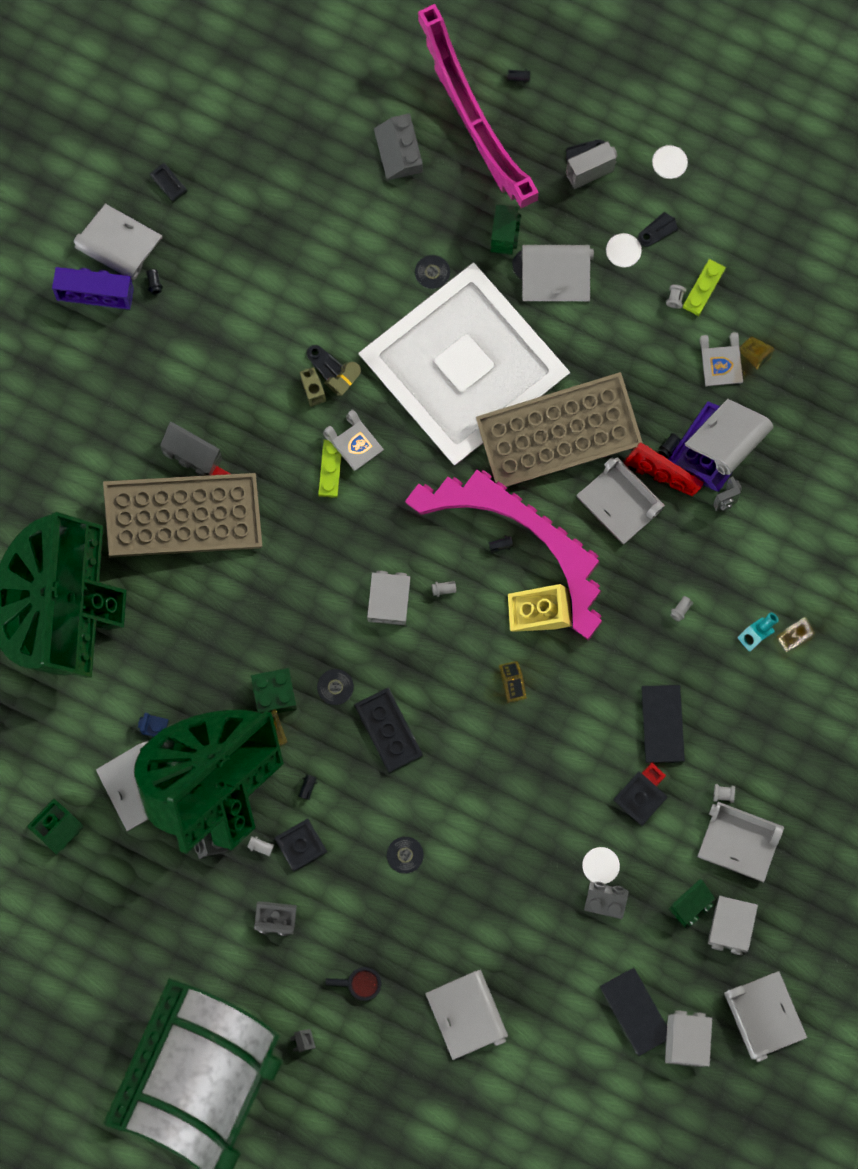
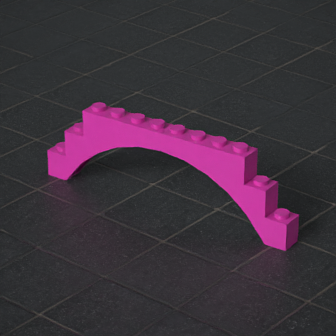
(503, 168)
(486, 495)

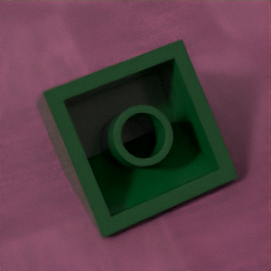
(55, 826)
(692, 903)

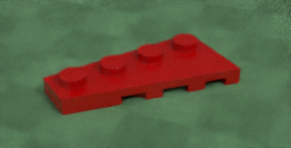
(663, 470)

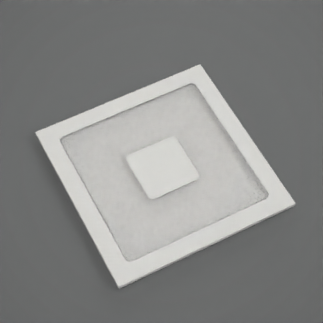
(462, 359)

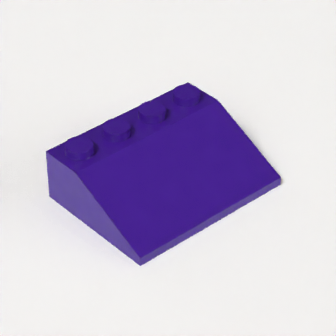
(694, 462)

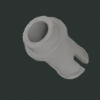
(443, 588)
(680, 610)
(260, 846)

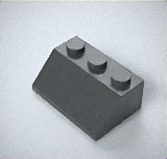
(398, 147)
(190, 450)

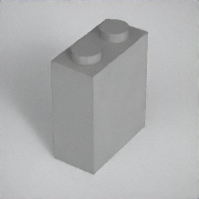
(591, 165)
(389, 598)
(732, 925)
(688, 1039)

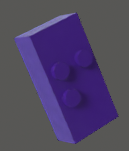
(93, 287)

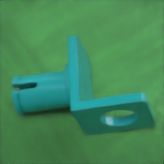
(759, 631)

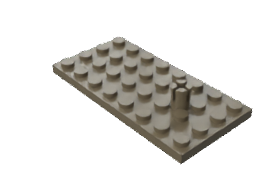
(559, 430)
(182, 515)

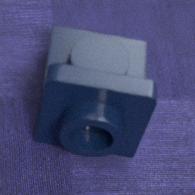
(151, 725)

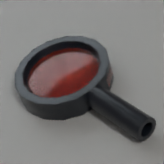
(363, 983)

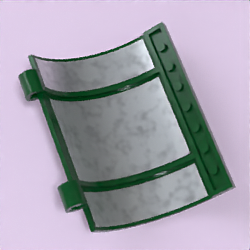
(195, 1076)

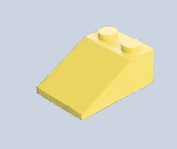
(540, 609)

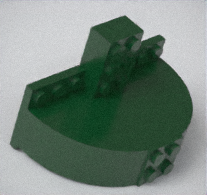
(55, 596)
(203, 771)

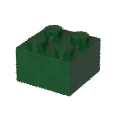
(505, 229)
(274, 691)

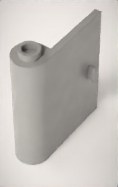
(117, 241)
(556, 272)
(730, 435)
(620, 500)
(119, 777)
(742, 838)
(470, 1012)
(765, 1015)

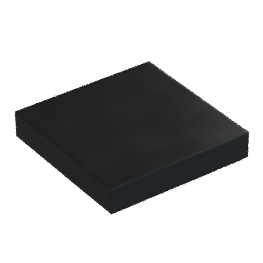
(640, 798)
(300, 845)

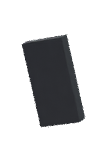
(168, 182)

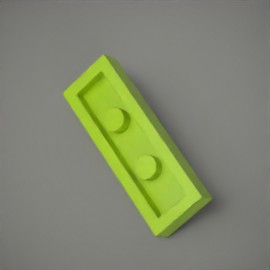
(704, 287)
(329, 471)

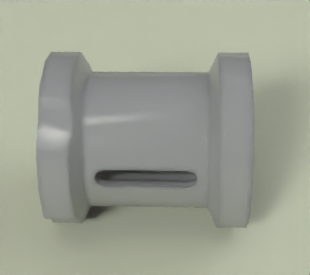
(676, 296)
(724, 793)

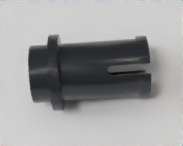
(519, 75)
(154, 283)
(670, 444)
(501, 544)
(307, 787)

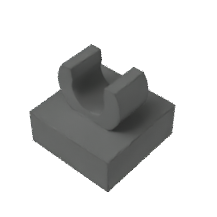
(304, 1040)

